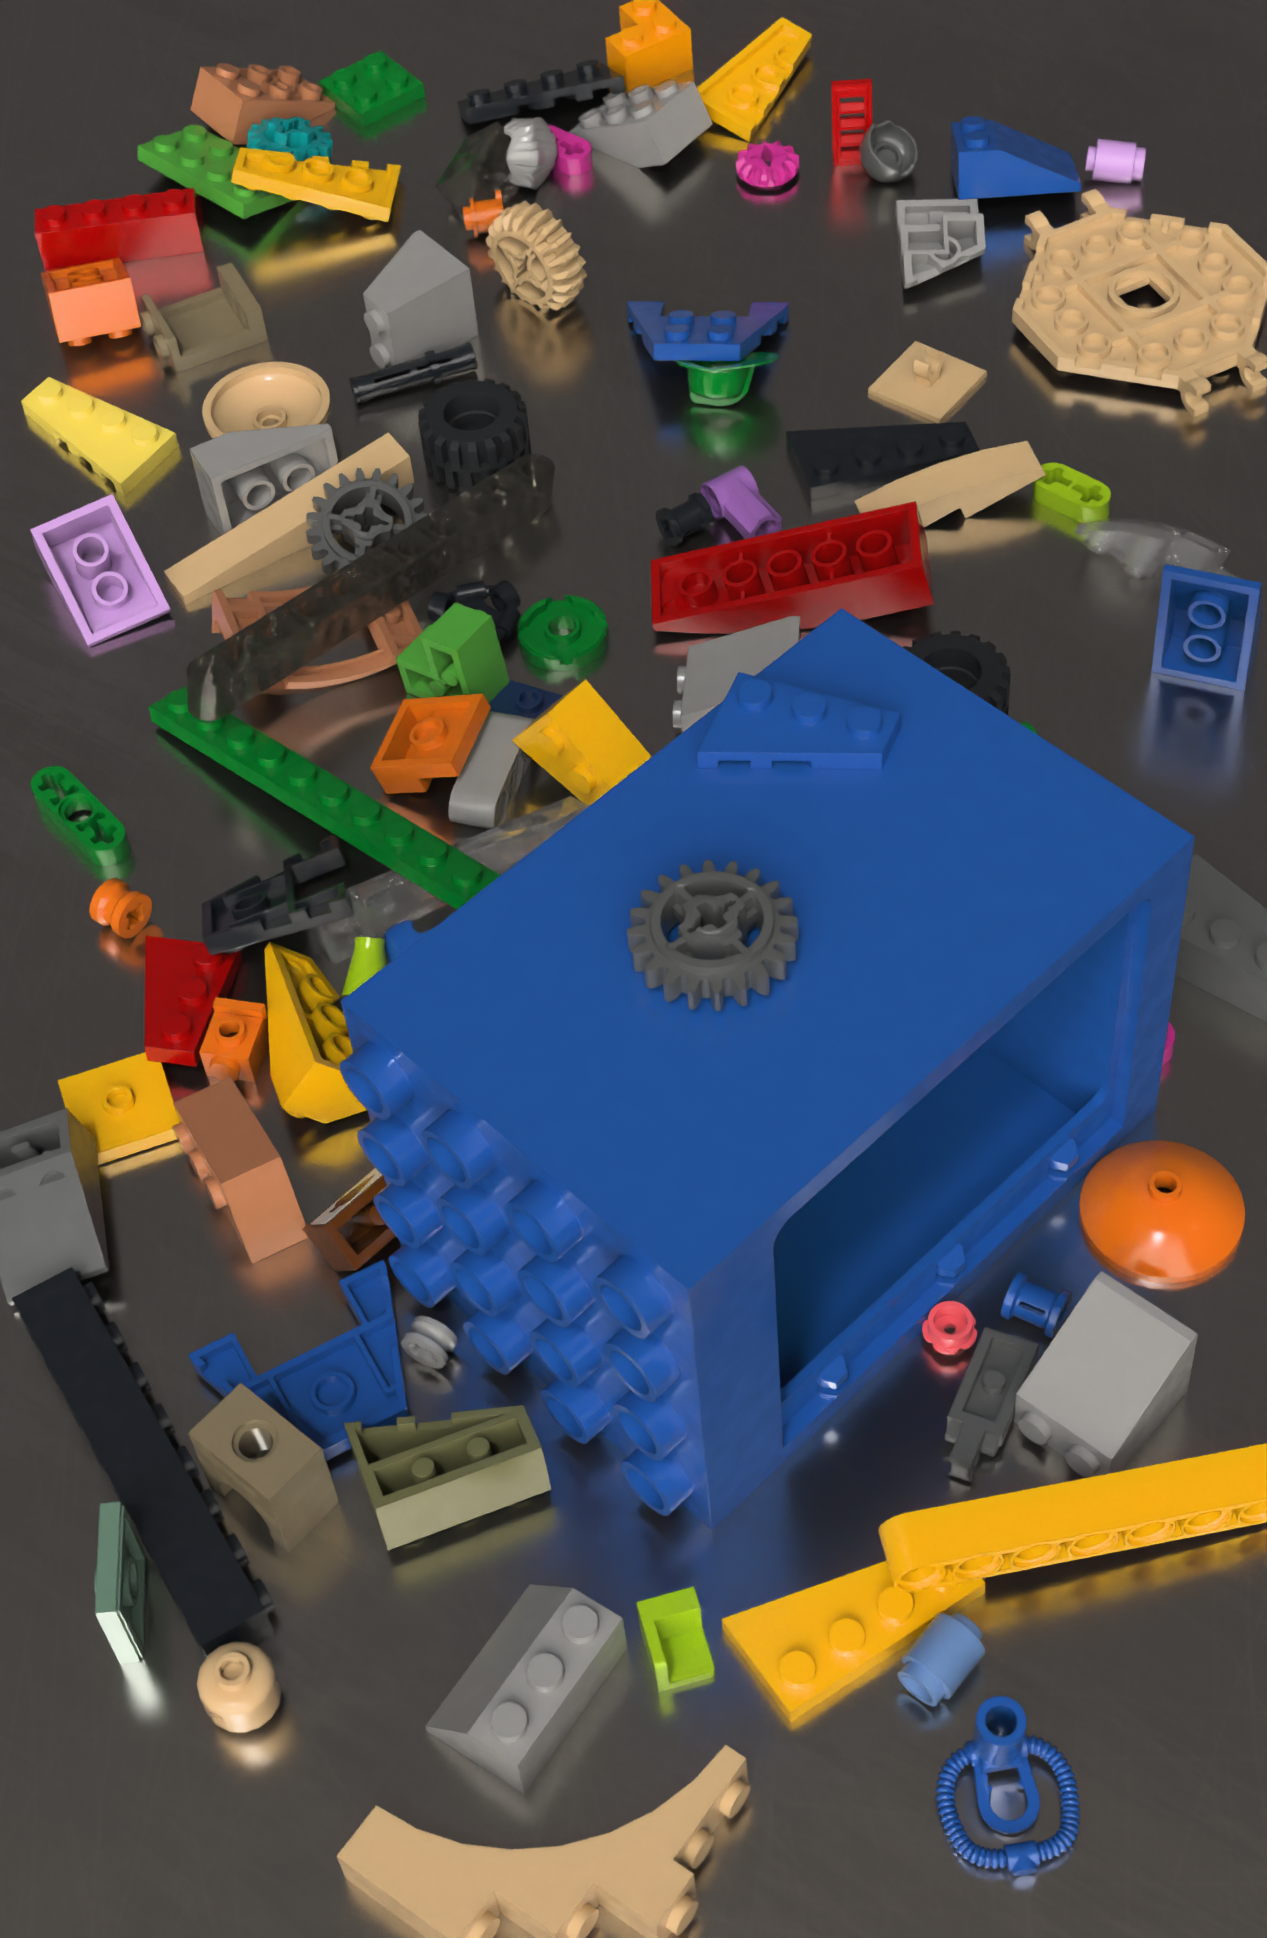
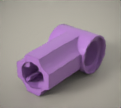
(739, 501)

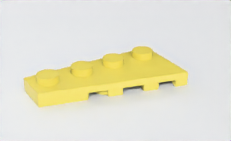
(108, 437)

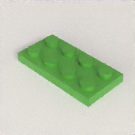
(207, 165)

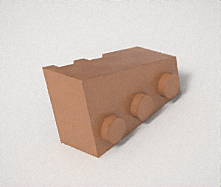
(240, 1169)

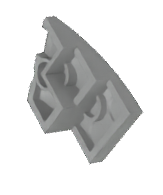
(937, 236)

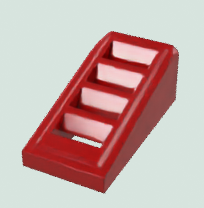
(846, 145)

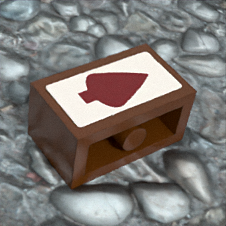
(351, 1226)

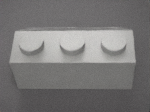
(531, 1682)

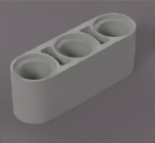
(490, 773)

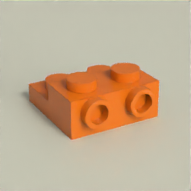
(428, 741)

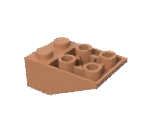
(238, 97)

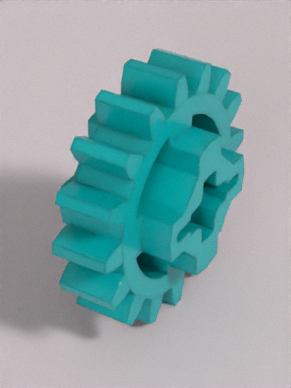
(290, 136)

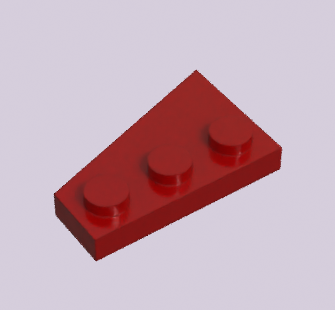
(181, 995)

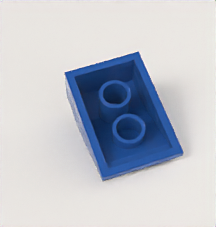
(1004, 162)
(1207, 627)

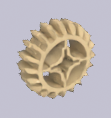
(536, 256)

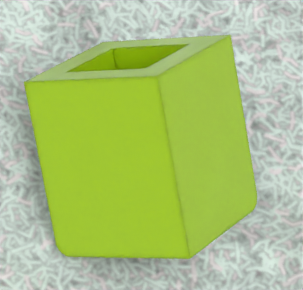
(675, 1639)

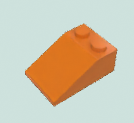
(91, 301)

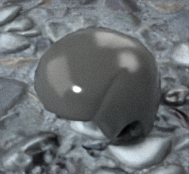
(888, 152)

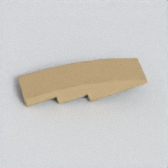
(961, 482)

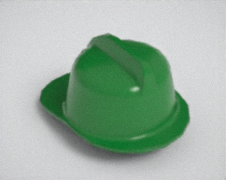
(723, 381)

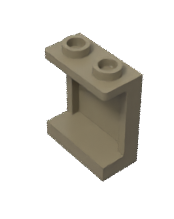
(205, 324)

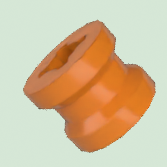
(120, 907)

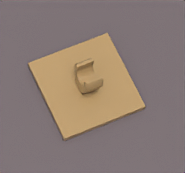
(927, 382)

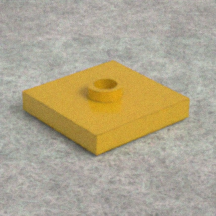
(122, 1106)

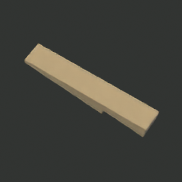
(279, 527)

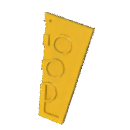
(752, 80)
(319, 182)
(836, 1632)

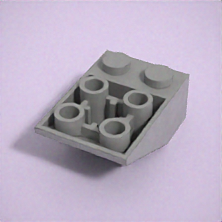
(646, 123)

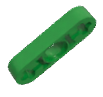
(84, 832)

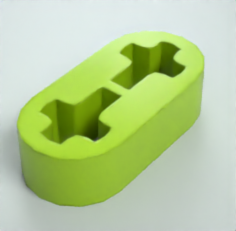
(1072, 493)

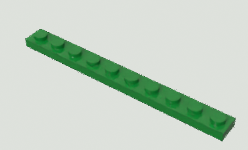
(328, 801)

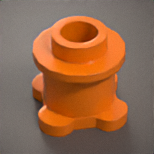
(482, 213)

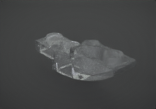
(1150, 545)

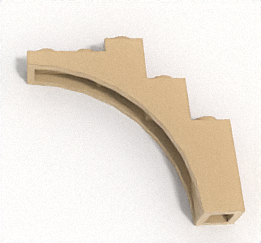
(551, 1890)

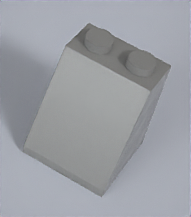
(419, 303)
(716, 663)
(1106, 1379)

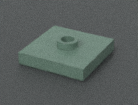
(120, 1583)

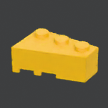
(582, 744)

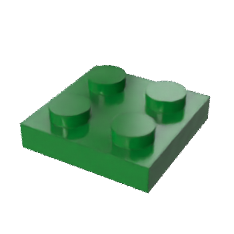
(372, 88)

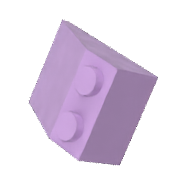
(99, 571)

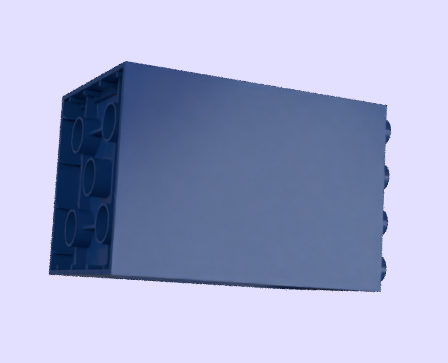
(763, 1201)

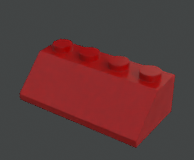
(120, 228)

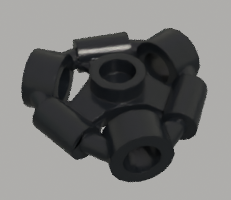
(472, 595)

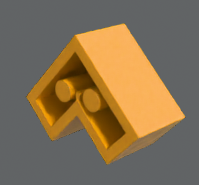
(650, 44)

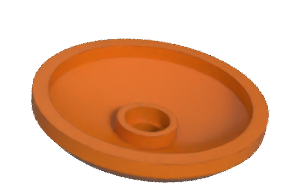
(1155, 1232)

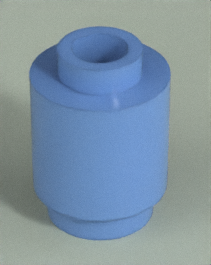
(941, 1658)

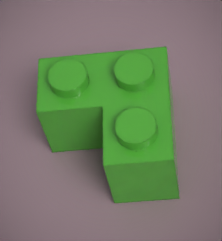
(455, 657)

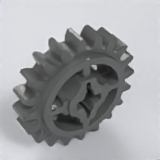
(353, 521)
(711, 947)

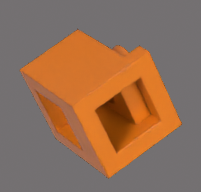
(235, 1040)

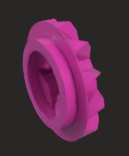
(754, 171)

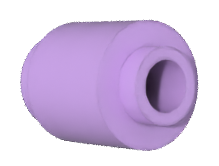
(1115, 161)

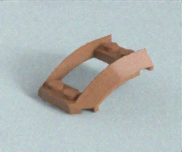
(391, 633)

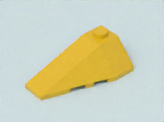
(306, 1038)

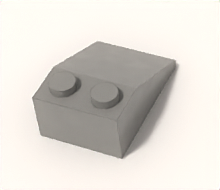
(256, 468)

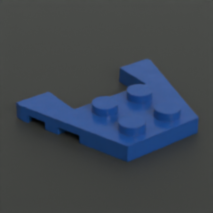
(704, 338)
(333, 1383)

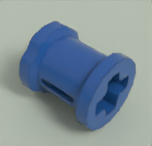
(1036, 1304)

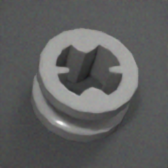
(429, 1342)

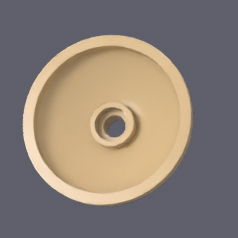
(266, 398)

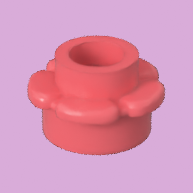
(950, 1315)

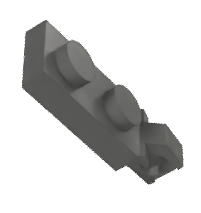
(987, 1399)

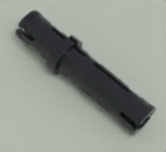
(413, 373)

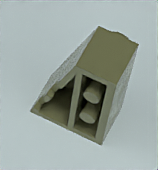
(447, 1470)

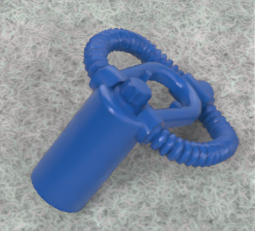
(1000, 1745)

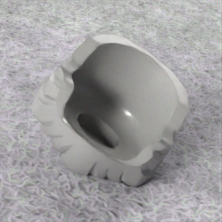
(530, 152)

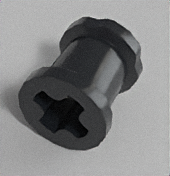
(685, 519)

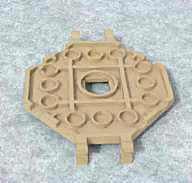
(1204, 274)

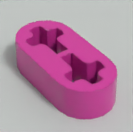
(573, 153)

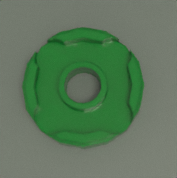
(566, 651)

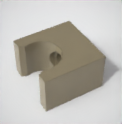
(267, 1462)

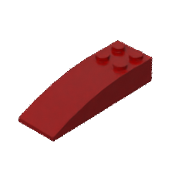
(856, 563)

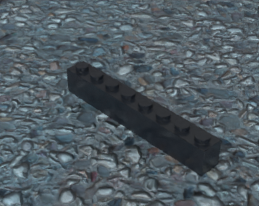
(142, 1465)

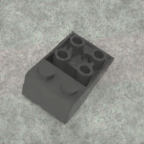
(49, 1203)

